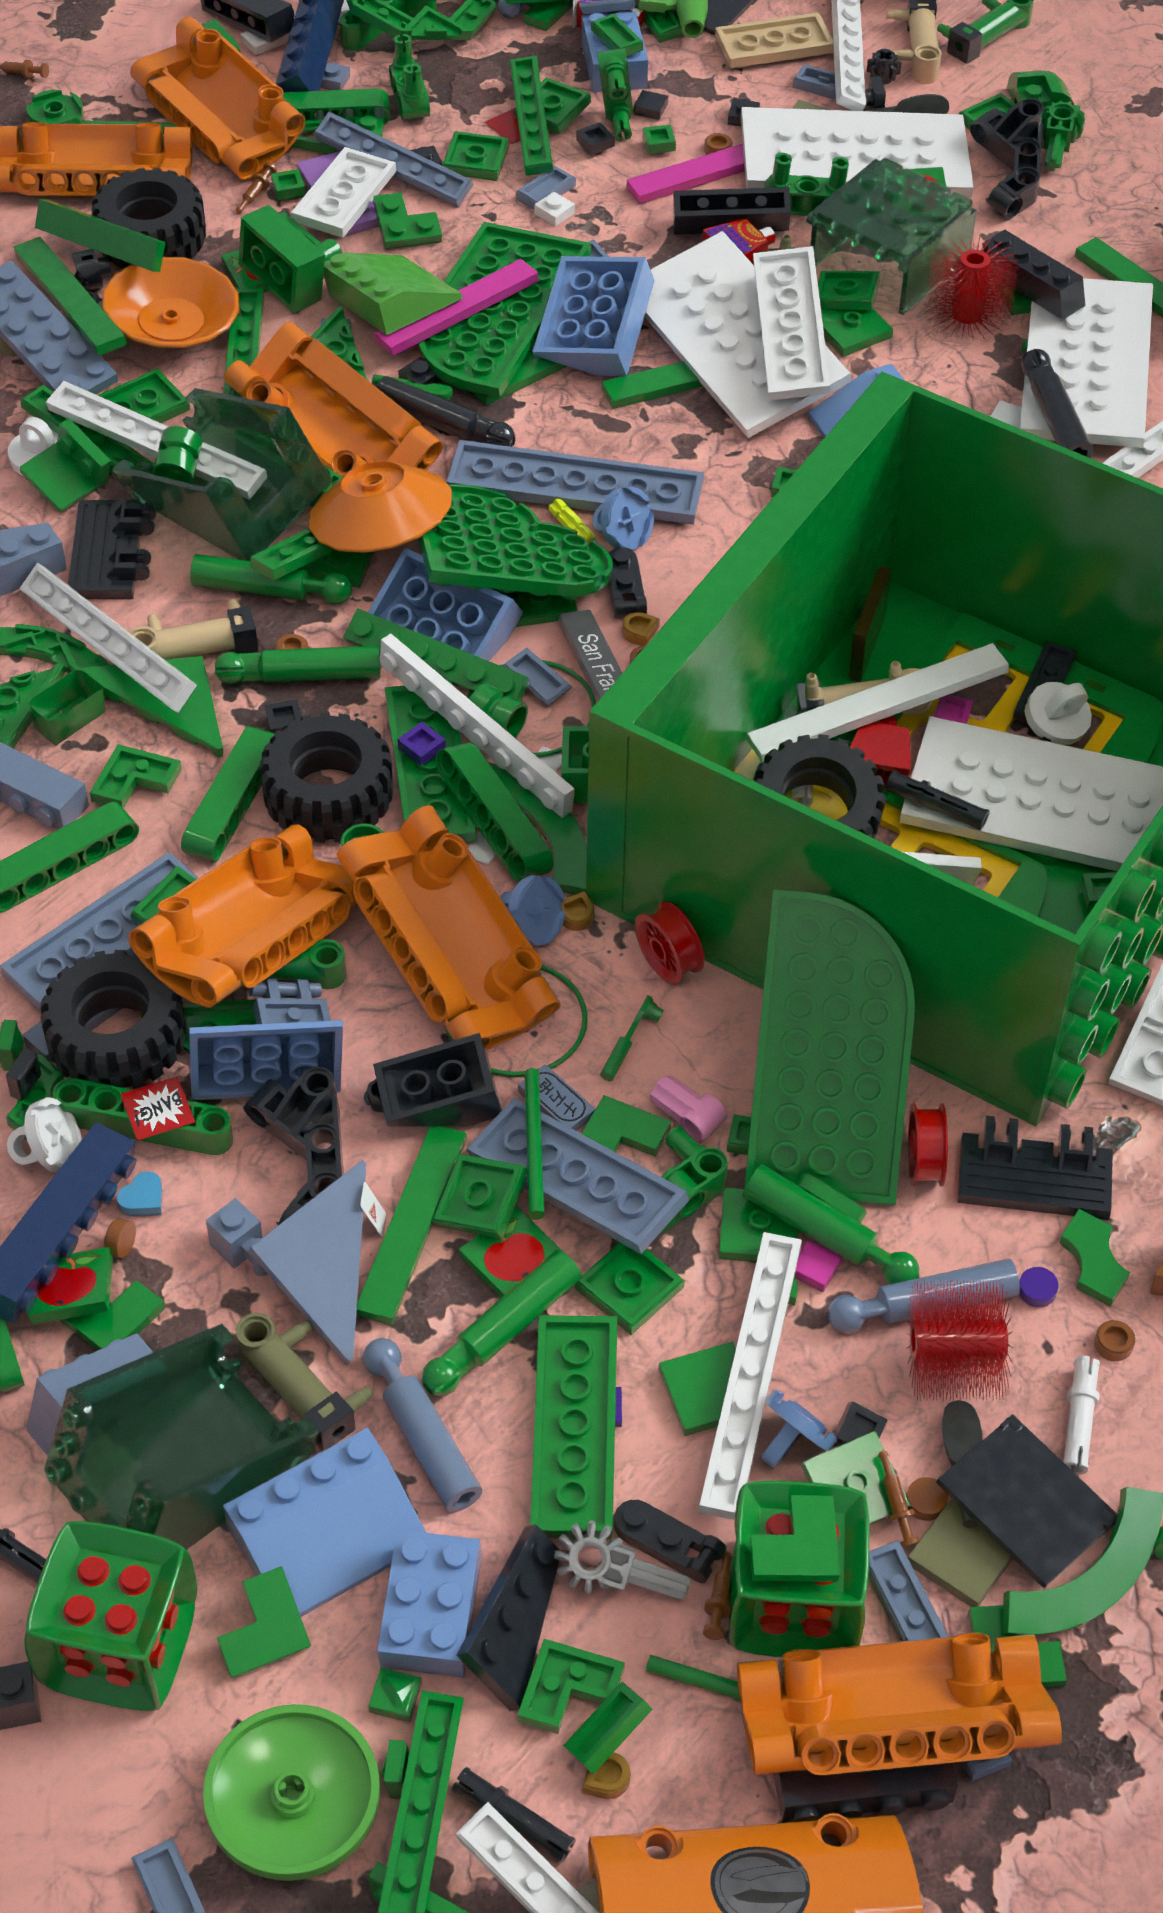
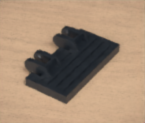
(107, 548)
(1035, 1177)

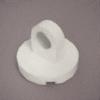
(32, 439)
(1059, 712)
(49, 1133)

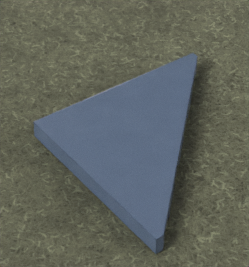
(318, 1259)

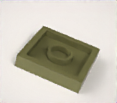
(959, 1557)

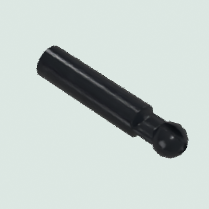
(1055, 403)
(446, 414)

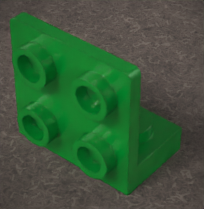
(68, 468)

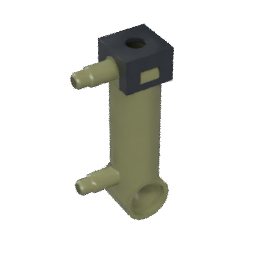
(294, 1379)

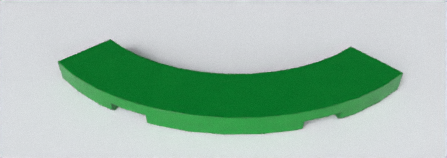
(48, 646)
(562, 834)
(1101, 1582)

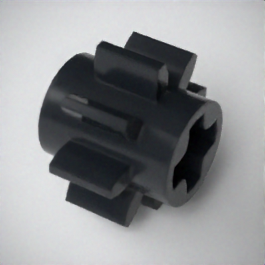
(885, 65)

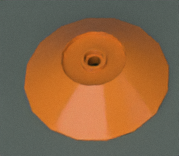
(171, 307)
(379, 507)

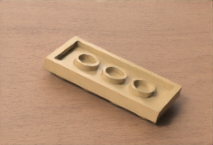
(774, 40)

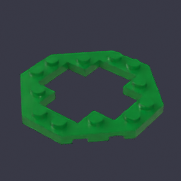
(427, 23)

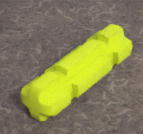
(570, 519)

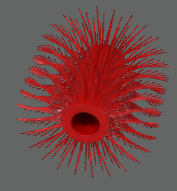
(971, 286)
(958, 1340)

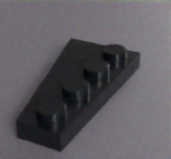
(510, 1622)

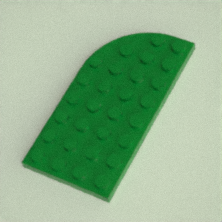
(492, 344)
(832, 1048)

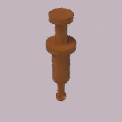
(25, 68)
(259, 183)
(897, 1501)
(718, 1604)

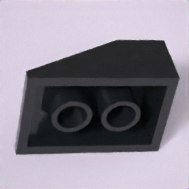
(439, 1086)

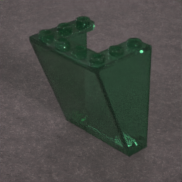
(215, 509)
(170, 1441)

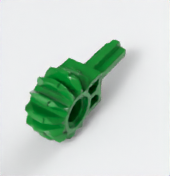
(1060, 127)

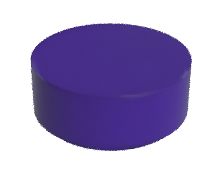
(1038, 1286)

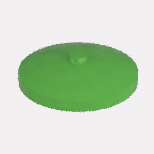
(291, 1792)

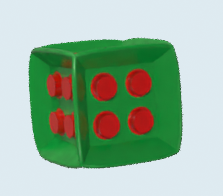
(111, 1615)
(797, 1615)

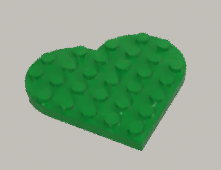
(506, 548)

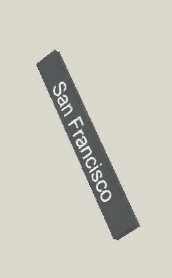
(590, 650)

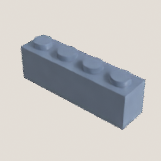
(40, 789)

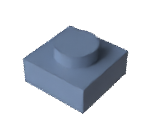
(335, 76)

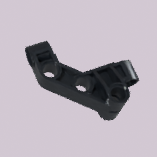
(1016, 142)
(302, 1121)

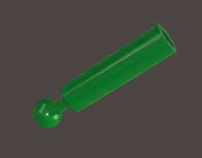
(240, 577)
(300, 665)
(826, 1224)
(501, 1323)

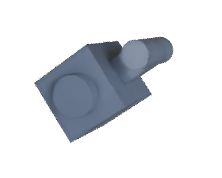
(233, 1233)

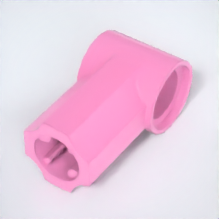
(694, 1113)

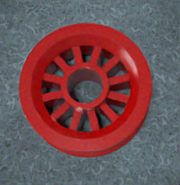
(669, 943)
(927, 1144)

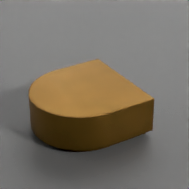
(640, 628)
(578, 912)
(609, 1780)

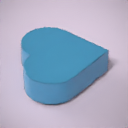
(141, 1196)

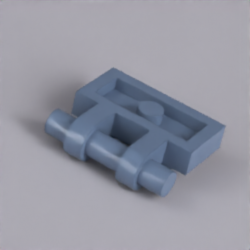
(300, 1008)

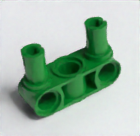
(408, 82)
(616, 90)
(806, 190)
(691, 1172)

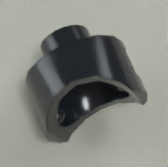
(91, 269)

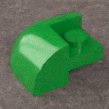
(1038, 85)

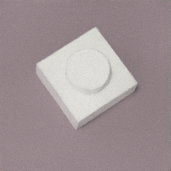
(554, 208)

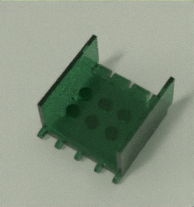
(899, 220)

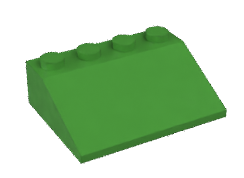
(386, 289)

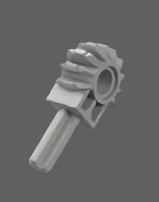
(616, 1565)

